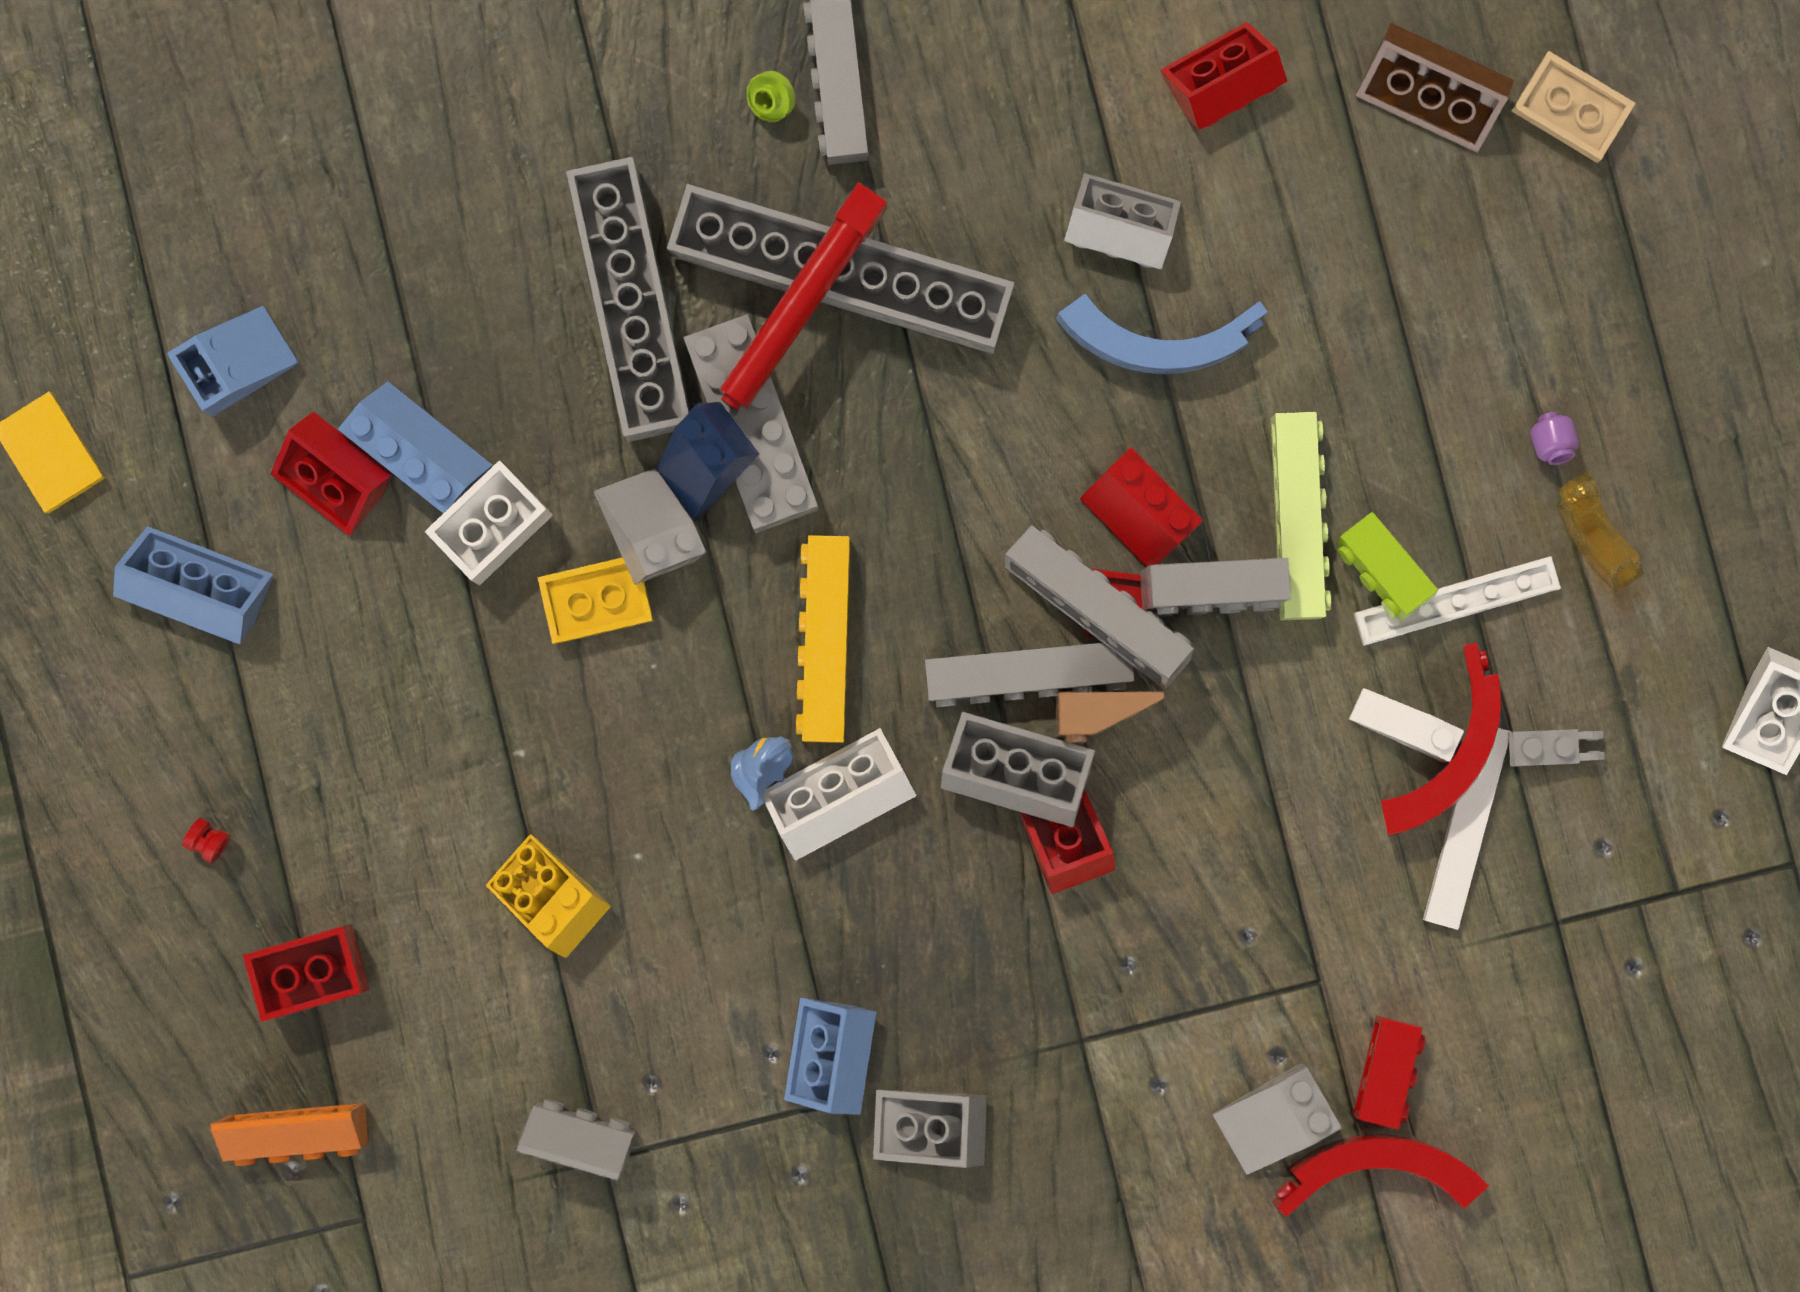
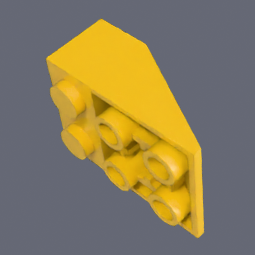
(547, 896)

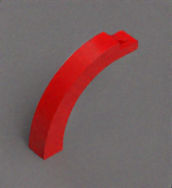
(1449, 786)
(1378, 1151)

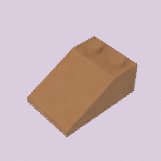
(1091, 713)

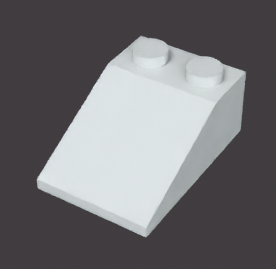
(1769, 714)

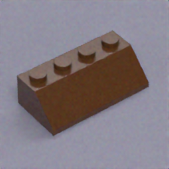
(1435, 87)

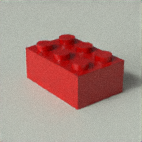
(306, 972)

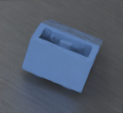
(232, 360)

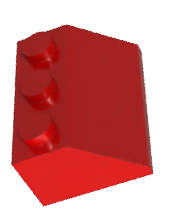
(1224, 75)
(330, 472)
(1140, 508)

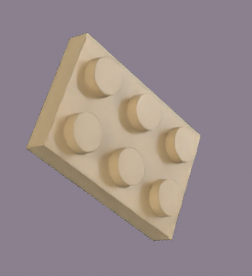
(1573, 107)

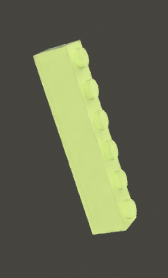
(1298, 512)

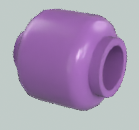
(1555, 438)

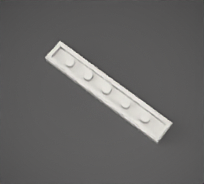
(1463, 600)
(1464, 842)

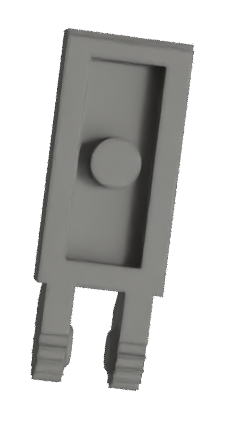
(1551, 747)

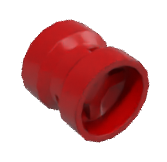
(206, 840)

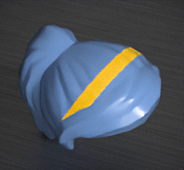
(760, 767)

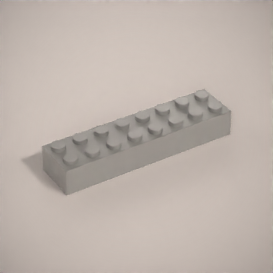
(629, 298)

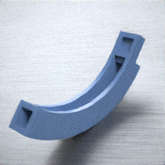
(1150, 355)

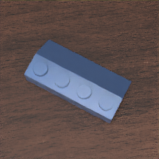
(414, 446)
(191, 584)

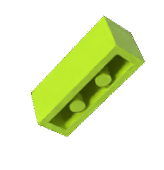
(1386, 567)

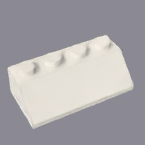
(837, 794)

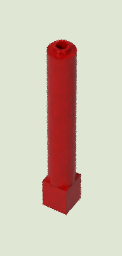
(851, 228)

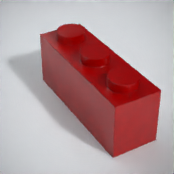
(1388, 1072)

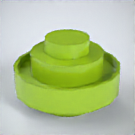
(770, 96)

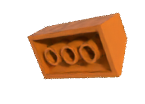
(291, 1133)

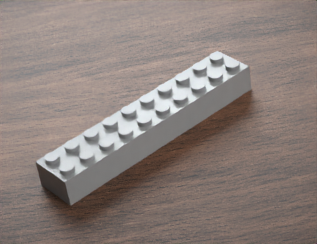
(876, 281)

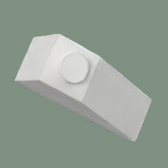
(1406, 725)

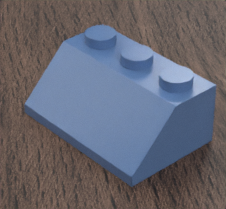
(830, 1056)

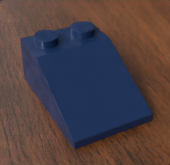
(705, 457)

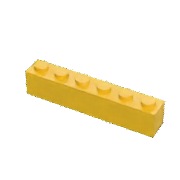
(825, 639)

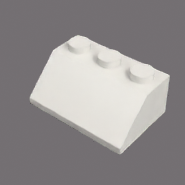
(488, 523)

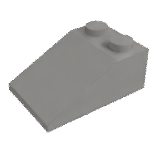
(649, 526)
(1276, 1119)
(930, 1128)

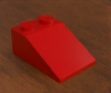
(1070, 853)

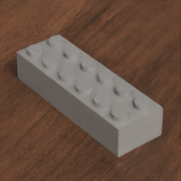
(776, 481)

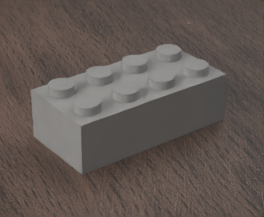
(1215, 585)
(1017, 769)

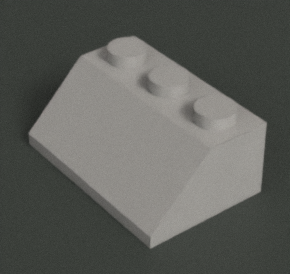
(1122, 221)
(577, 1139)

